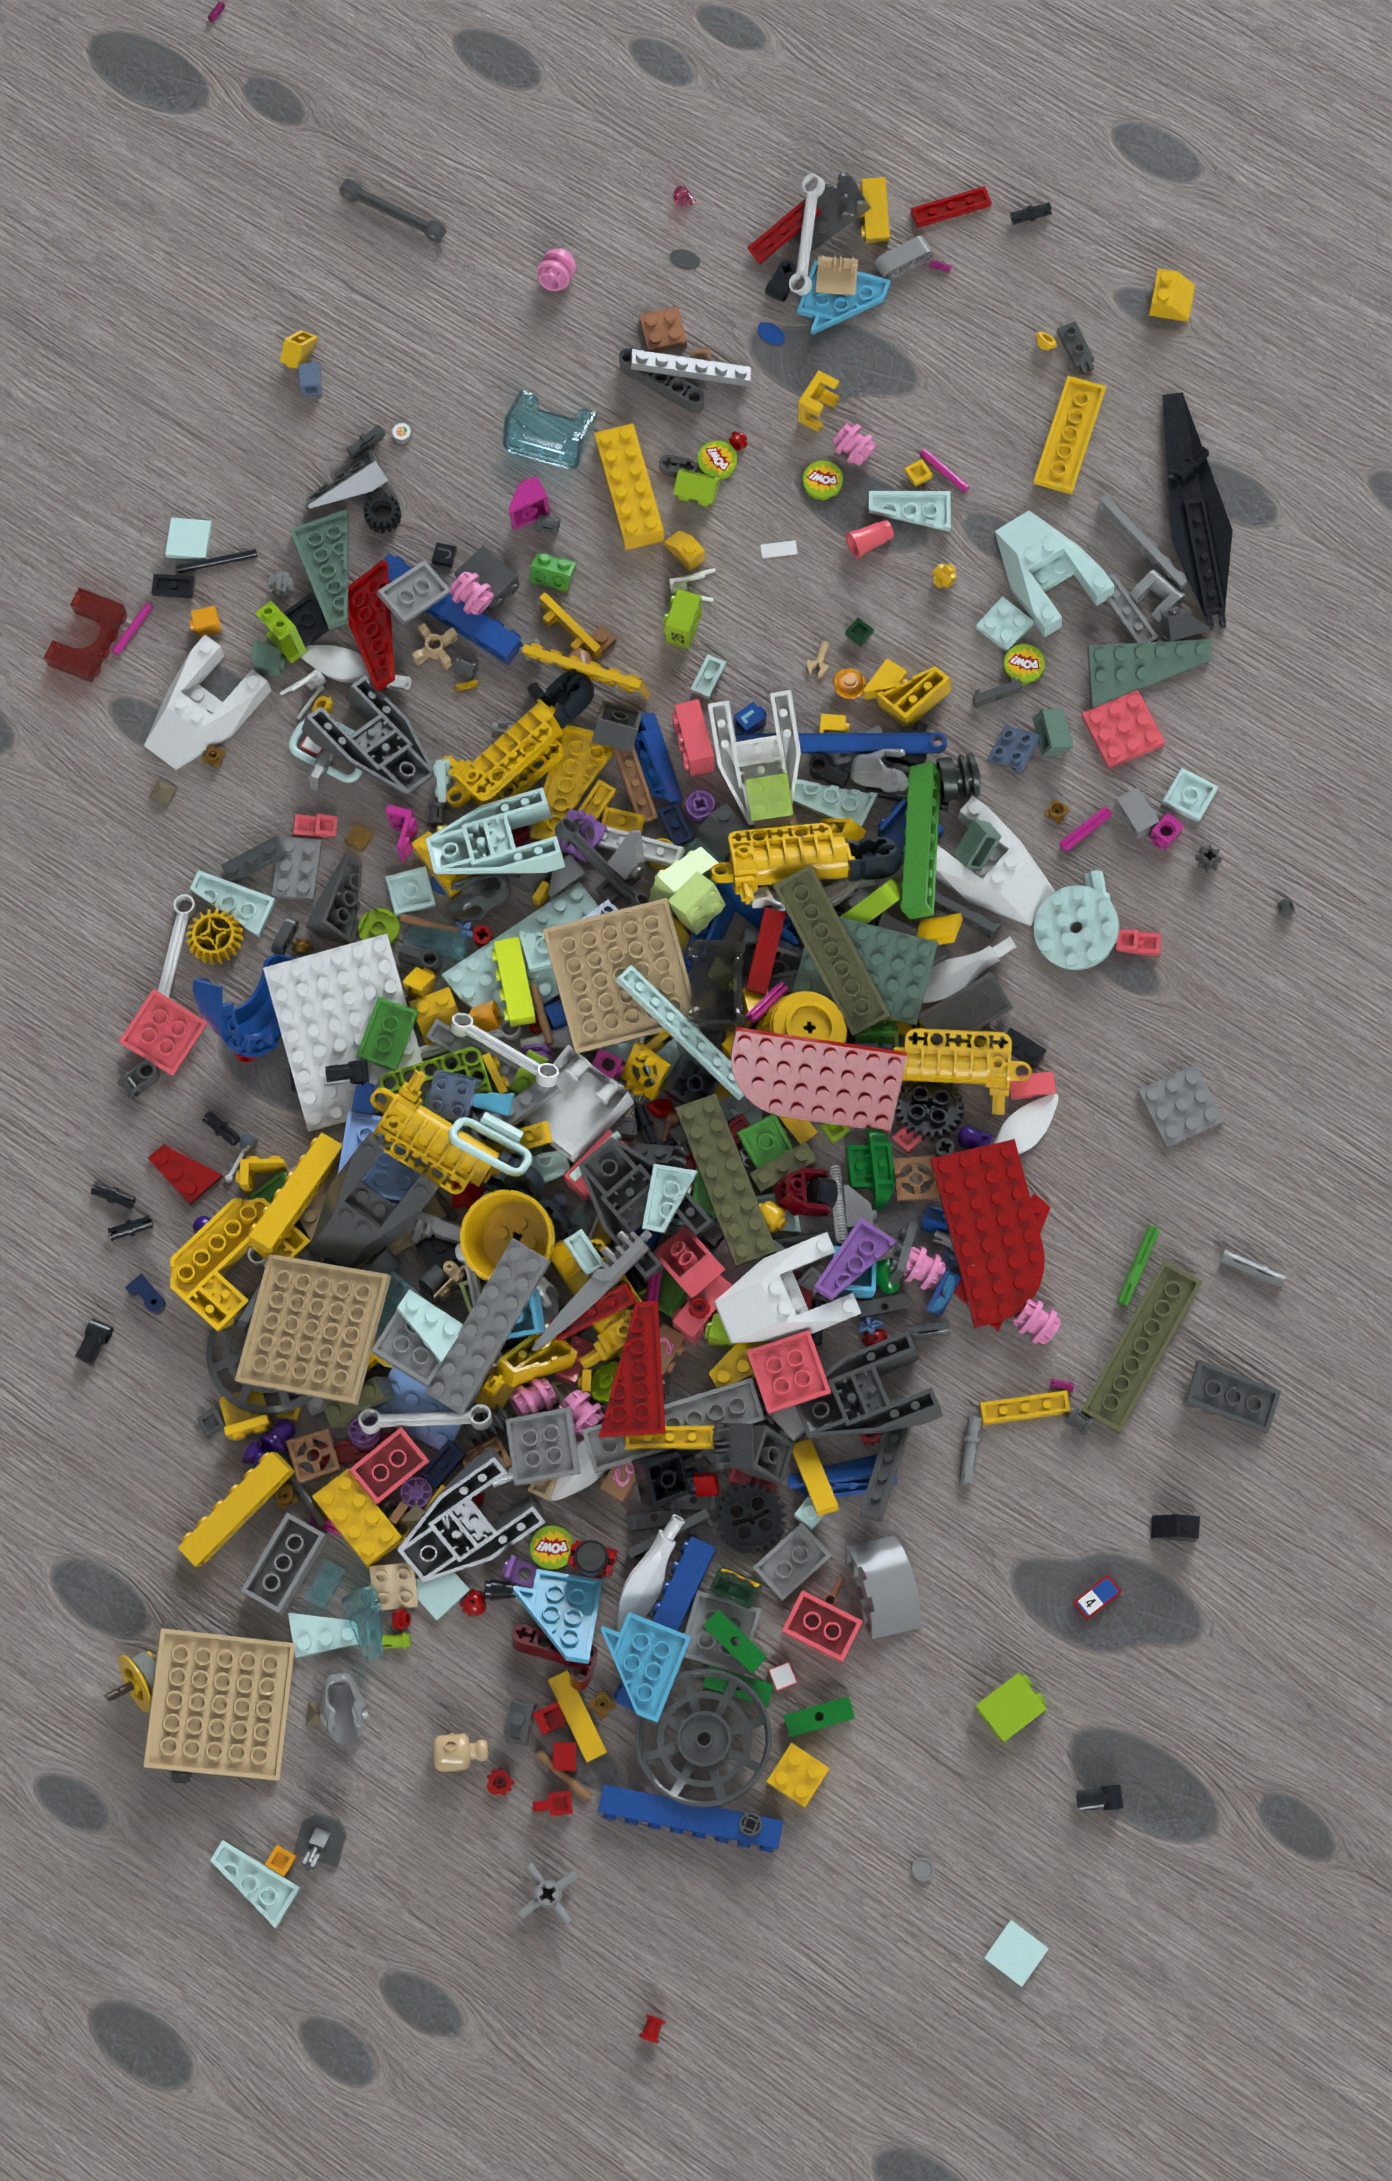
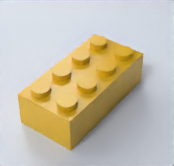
(357, 1519)

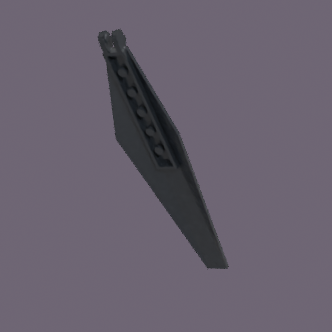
(1197, 513)

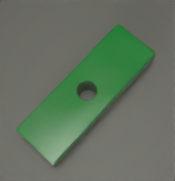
(724, 1631)
(762, 1688)
(805, 1722)

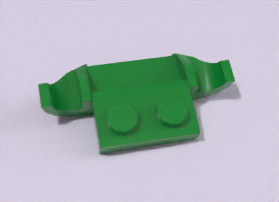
(872, 1166)

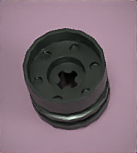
(959, 777)

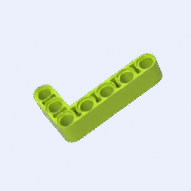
(876, 902)
(440, 1063)

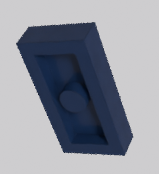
(675, 824)
(443, 1464)

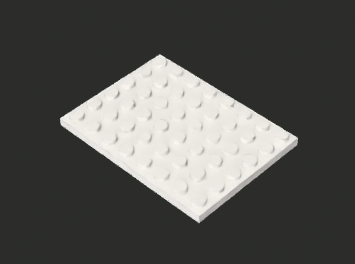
(322, 1018)

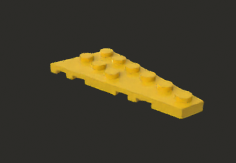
(592, 670)
(571, 777)

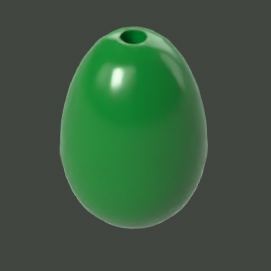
(883, 1275)

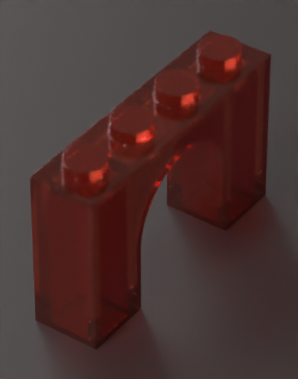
(87, 661)

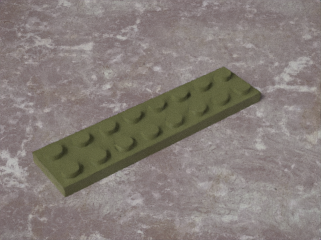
(832, 950)
(725, 1180)
(1141, 1347)

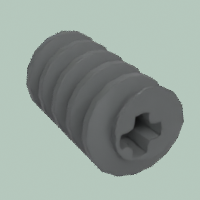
(498, 1421)

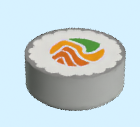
(401, 433)

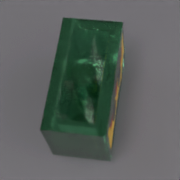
(736, 1587)

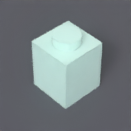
(807, 1515)

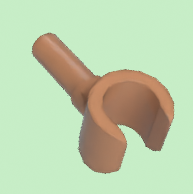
(672, 1119)
(834, 1592)

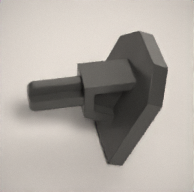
(320, 1840)

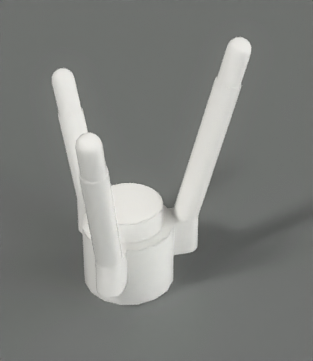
(681, 582)
(313, 681)

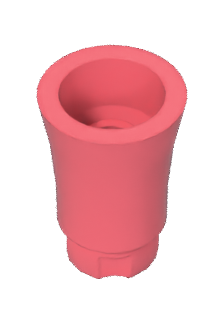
(868, 538)

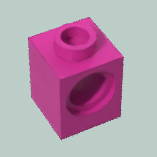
(1169, 824)
(599, 1061)

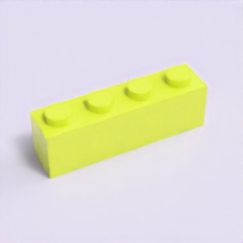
(514, 982)

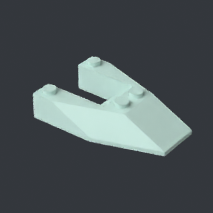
(1041, 558)
(484, 840)

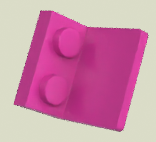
(404, 822)

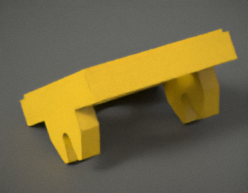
(643, 1052)

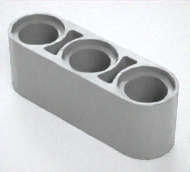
(903, 258)

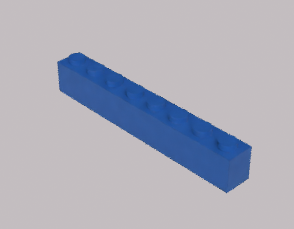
(478, 629)
(678, 1594)
(702, 1821)

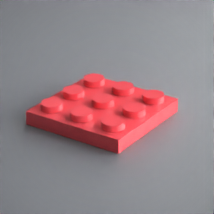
(1123, 729)
(163, 1032)
(788, 1372)

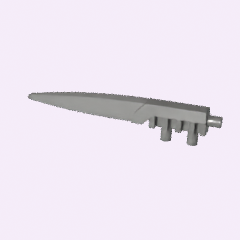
(428, 1224)
(600, 1282)

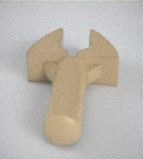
(819, 661)

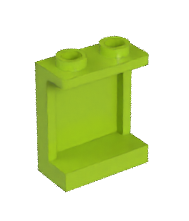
(282, 632)
(1011, 1707)

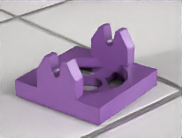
(598, 828)

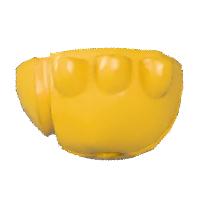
(1045, 341)
(325, 702)

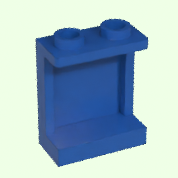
(894, 825)

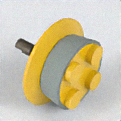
(138, 1679)

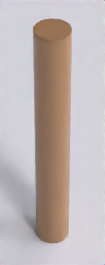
(428, 923)
(541, 1014)
(564, 1776)

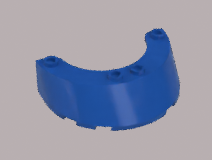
(247, 1029)

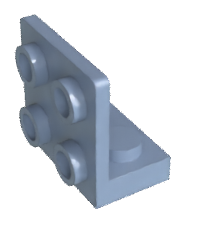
(452, 1094)

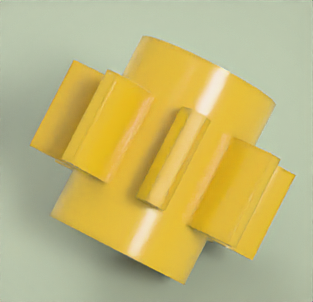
(944, 575)

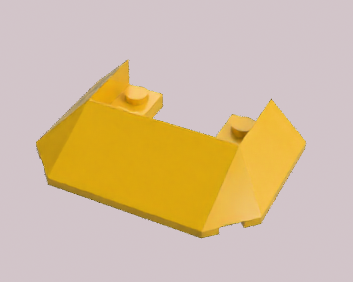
(212, 1251)

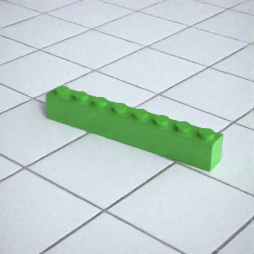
(921, 841)

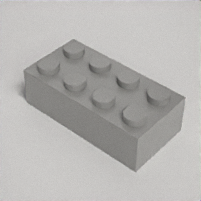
(284, 1564)

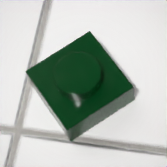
(859, 632)

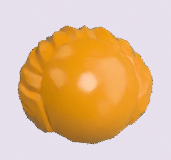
(849, 683)

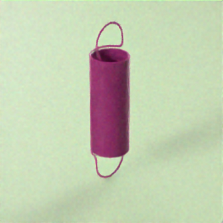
(216, 11)
(940, 265)
(1062, 1385)

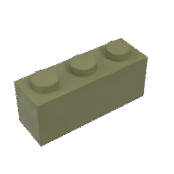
(768, 1175)
(373, 1395)

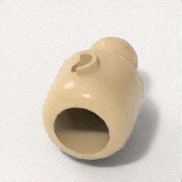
(455, 1752)

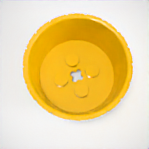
(795, 1010)
(491, 1225)

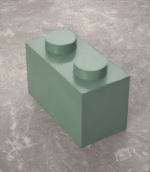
(1054, 732)
(977, 844)

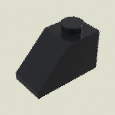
(1175, 1527)

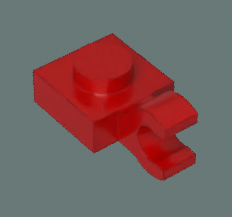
(558, 1803)

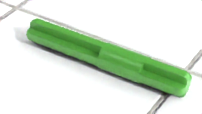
(1138, 1265)

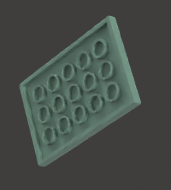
(895, 962)

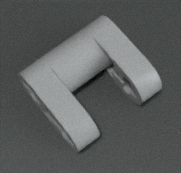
(1162, 588)

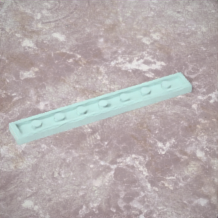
(678, 1027)

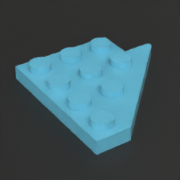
(835, 308)
(565, 1610)
(647, 1661)

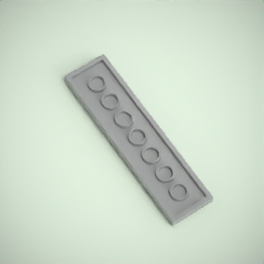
(488, 1326)
(722, 1405)

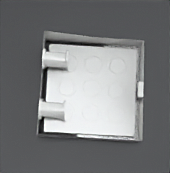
(584, 1107)

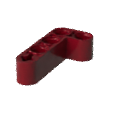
(551, 1653)

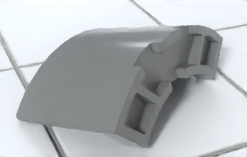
(887, 1586)

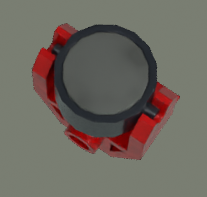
(592, 1558)

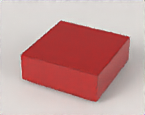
(706, 1484)

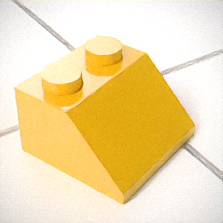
(1171, 296)
(434, 1006)

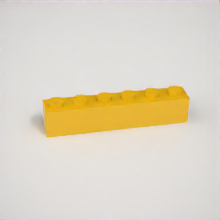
(296, 1194)
(236, 1509)

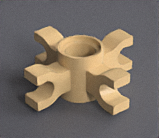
(431, 639)

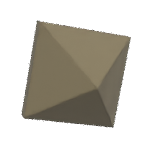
(163, 792)
(561, 1390)
(412, 1516)
(313, 1715)

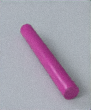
(944, 470)
(132, 629)

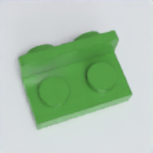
(880, 1033)

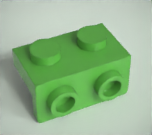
(552, 572)

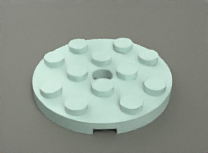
(1078, 949)

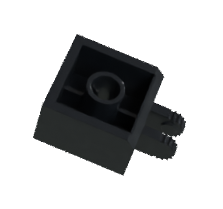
(677, 1083)
(663, 1476)

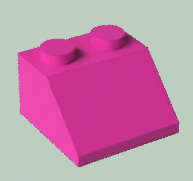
(528, 503)

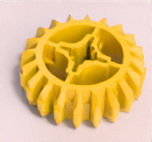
(197, 938)

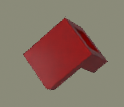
(550, 1718)
(565, 1756)

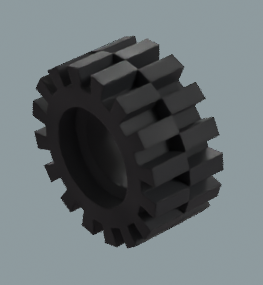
(382, 502)

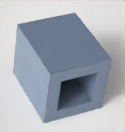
(310, 378)

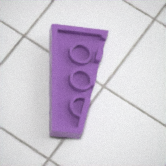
(855, 1256)

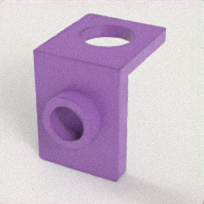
(512, 1569)

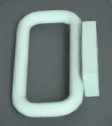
(311, 760)
(497, 1131)

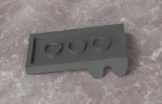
(839, 208)
(967, 1008)
(1232, 1396)

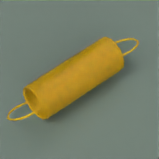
(466, 685)

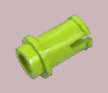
(396, 1641)

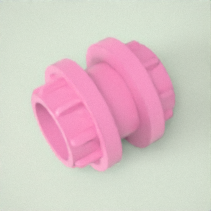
(556, 269)
(854, 444)
(471, 593)
(924, 1268)
(1037, 1322)
(533, 1398)
(582, 1411)

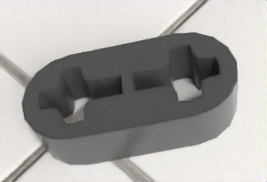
(676, 464)
(285, 936)

